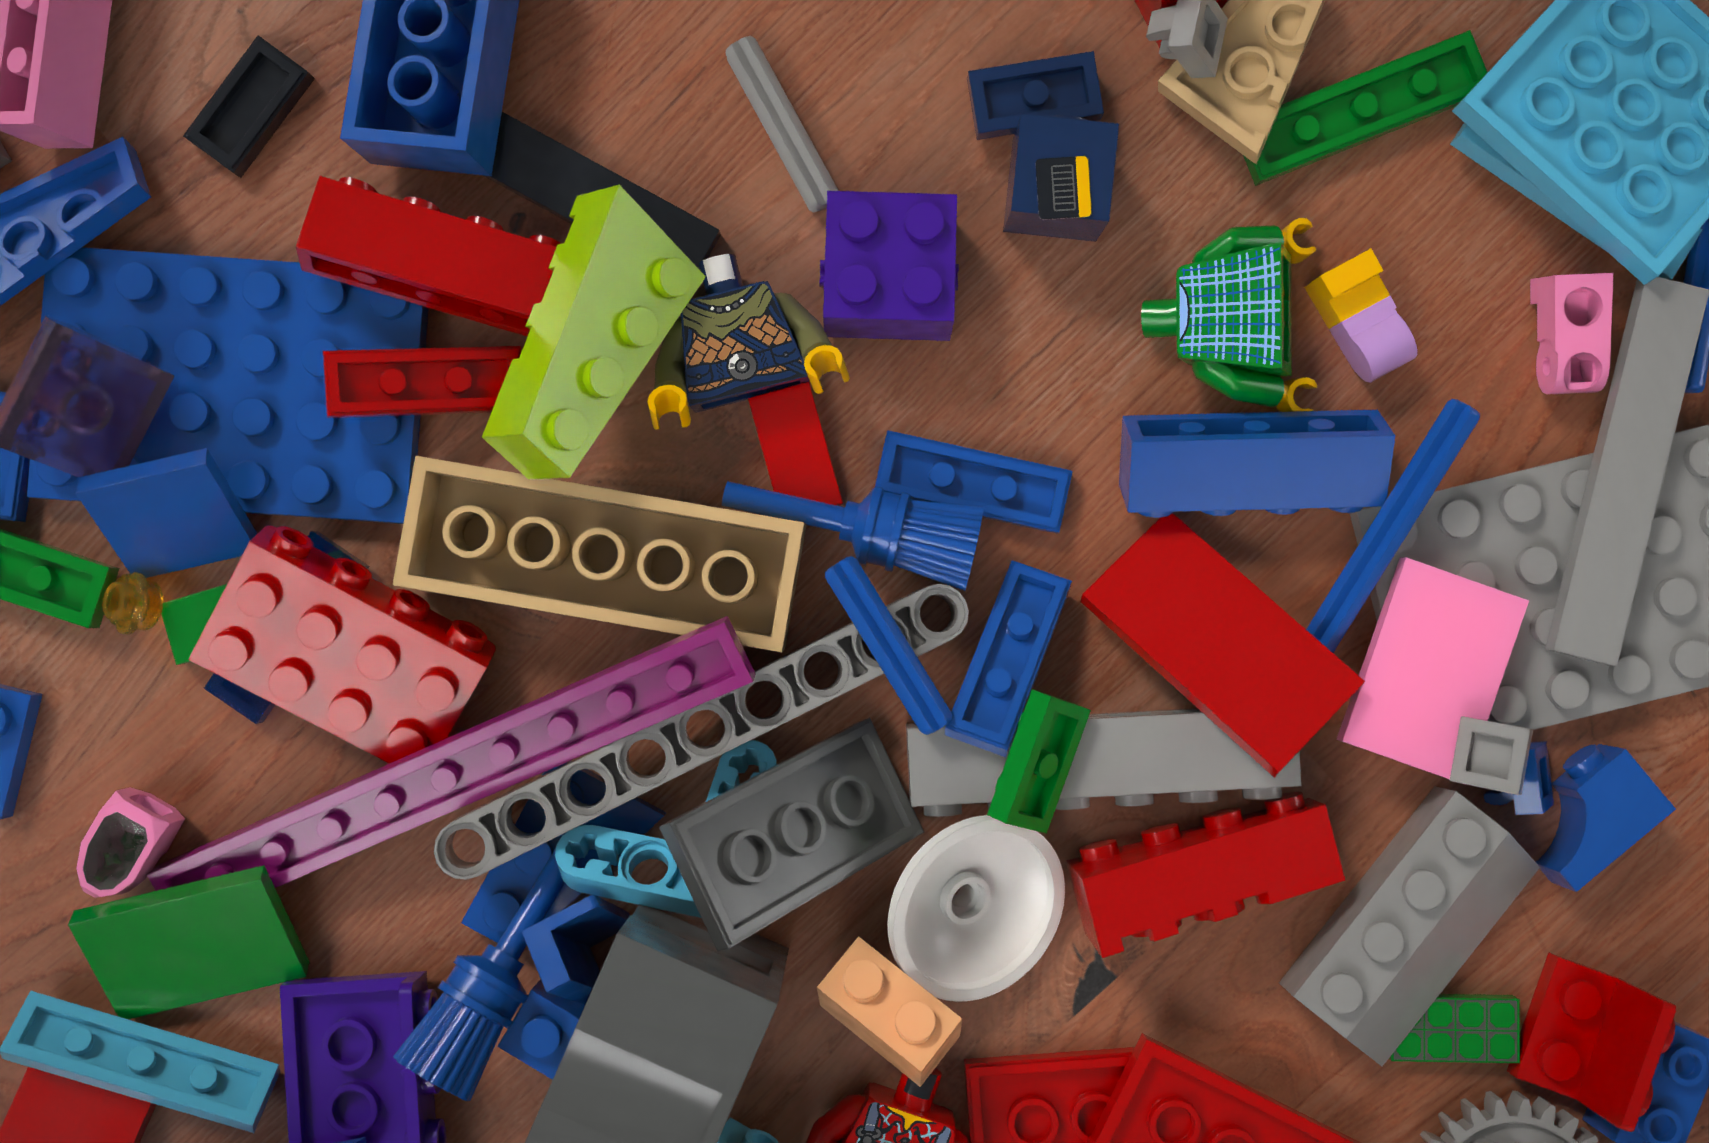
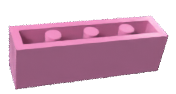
(52, 69)

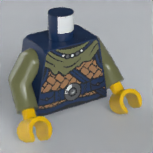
(738, 346)

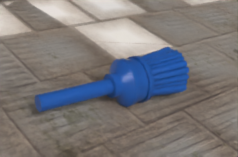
(883, 528)
(477, 1001)

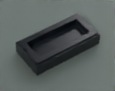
(249, 106)

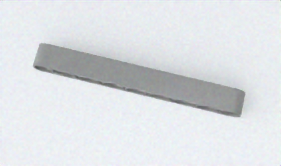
(564, 812)

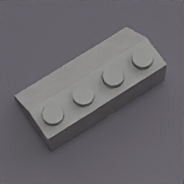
(1410, 923)

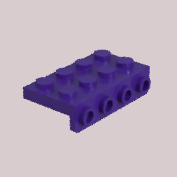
(342, 1060)

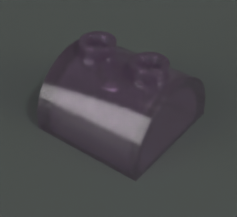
(80, 401)

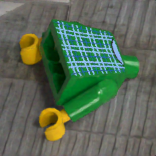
(1237, 314)

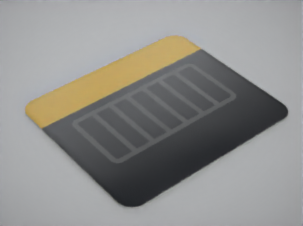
(1063, 187)

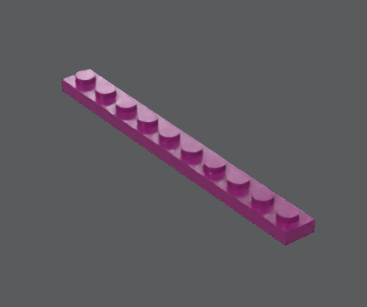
(477, 761)

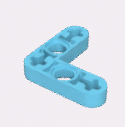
(669, 892)

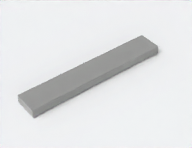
(1627, 470)

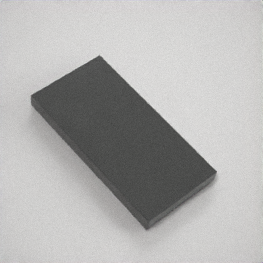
(791, 833)

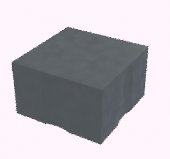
(663, 1036)

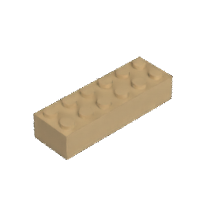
(598, 553)

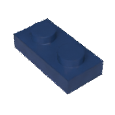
(1034, 87)

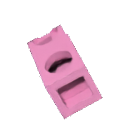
(1573, 331)

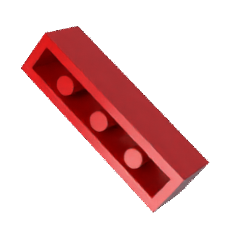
(424, 254)

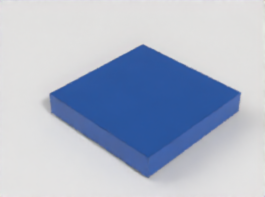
(167, 513)

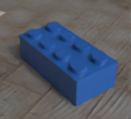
(429, 83)

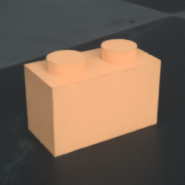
(889, 1011)

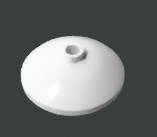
(995, 923)

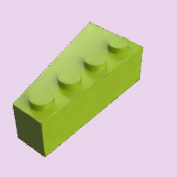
(591, 336)

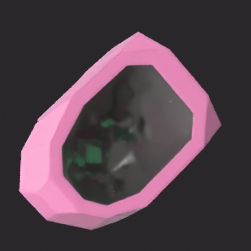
(125, 842)

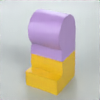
(1363, 317)

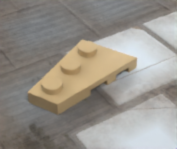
(1252, 74)

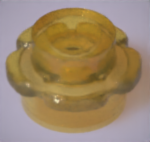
(133, 603)

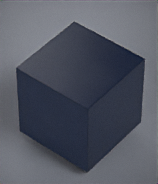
(1056, 138)

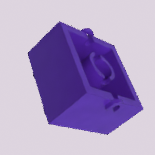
(890, 265)

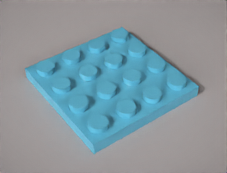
(1608, 121)

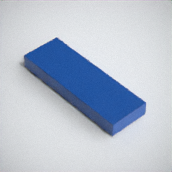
(952, 474)
(1008, 658)

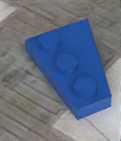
(511, 882)

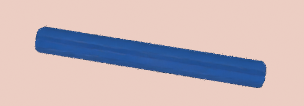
(1393, 522)

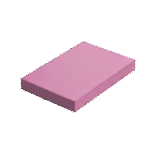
(1429, 663)

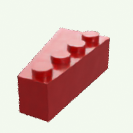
(1203, 870)

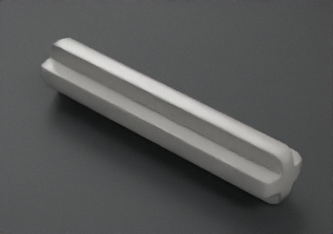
(781, 122)

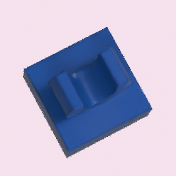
(1537, 785)

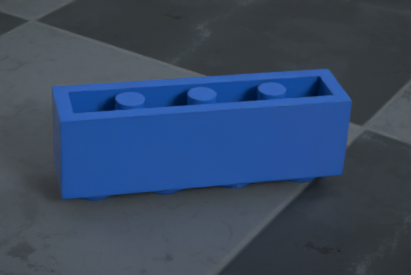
(1255, 462)

